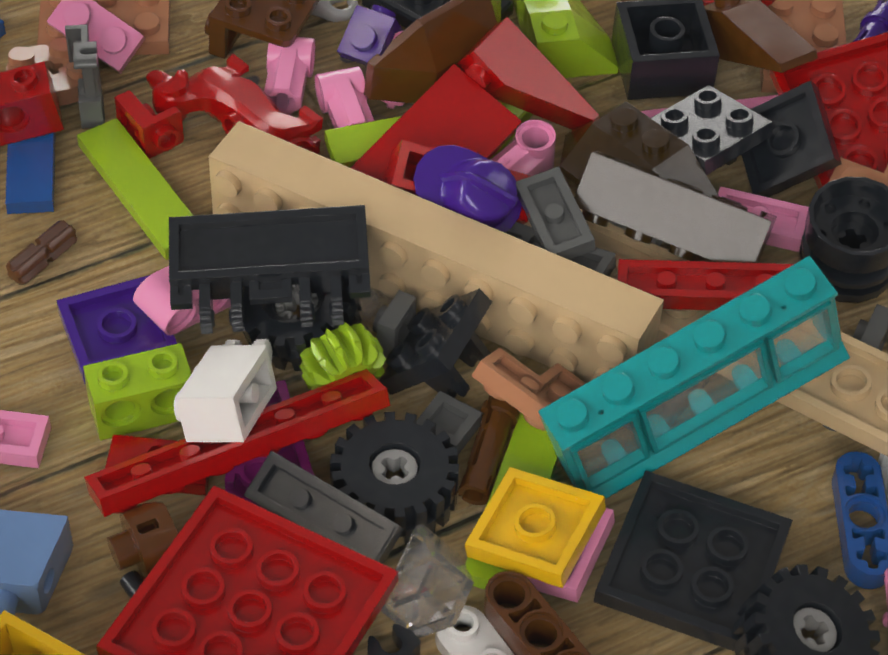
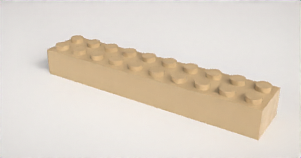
(539, 299)

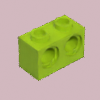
(136, 390)

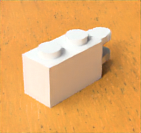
(226, 392)

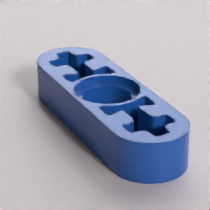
(870, 500)

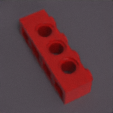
(28, 104)

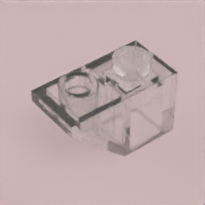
(429, 585)

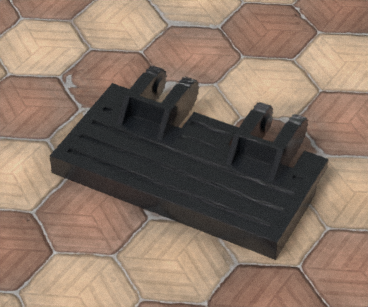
(268, 255)

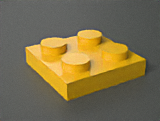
(535, 527)

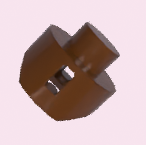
(144, 537)

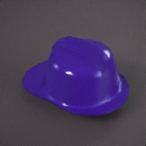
(468, 186)

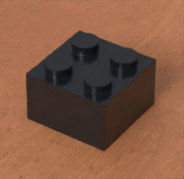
(664, 48)

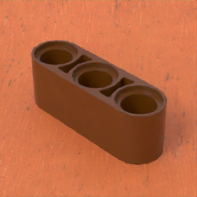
(529, 621)

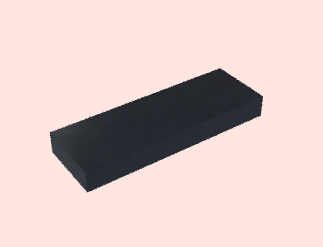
(322, 508)

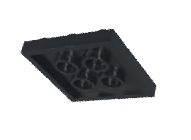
(690, 559)

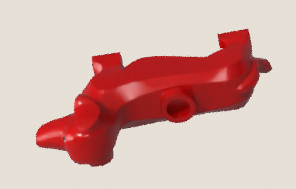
(232, 99)

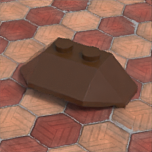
(429, 49)

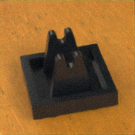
(715, 127)
(436, 343)

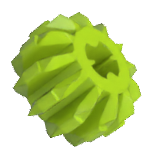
(340, 355)

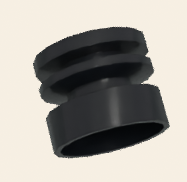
(849, 237)

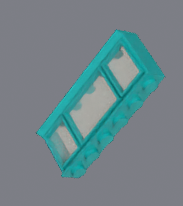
(698, 381)

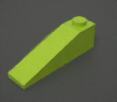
(567, 36)

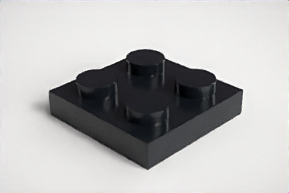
(799, 142)

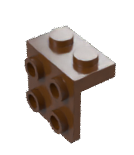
(266, 20)

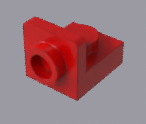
(150, 131)

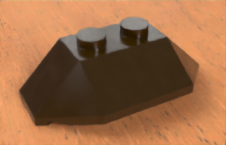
(636, 139)

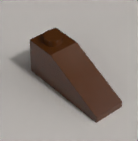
(756, 36)

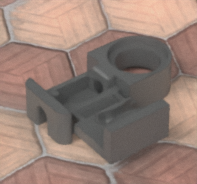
(90, 92)

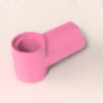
(288, 73)
(343, 97)
(531, 150)

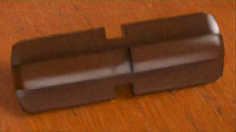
(34, 258)

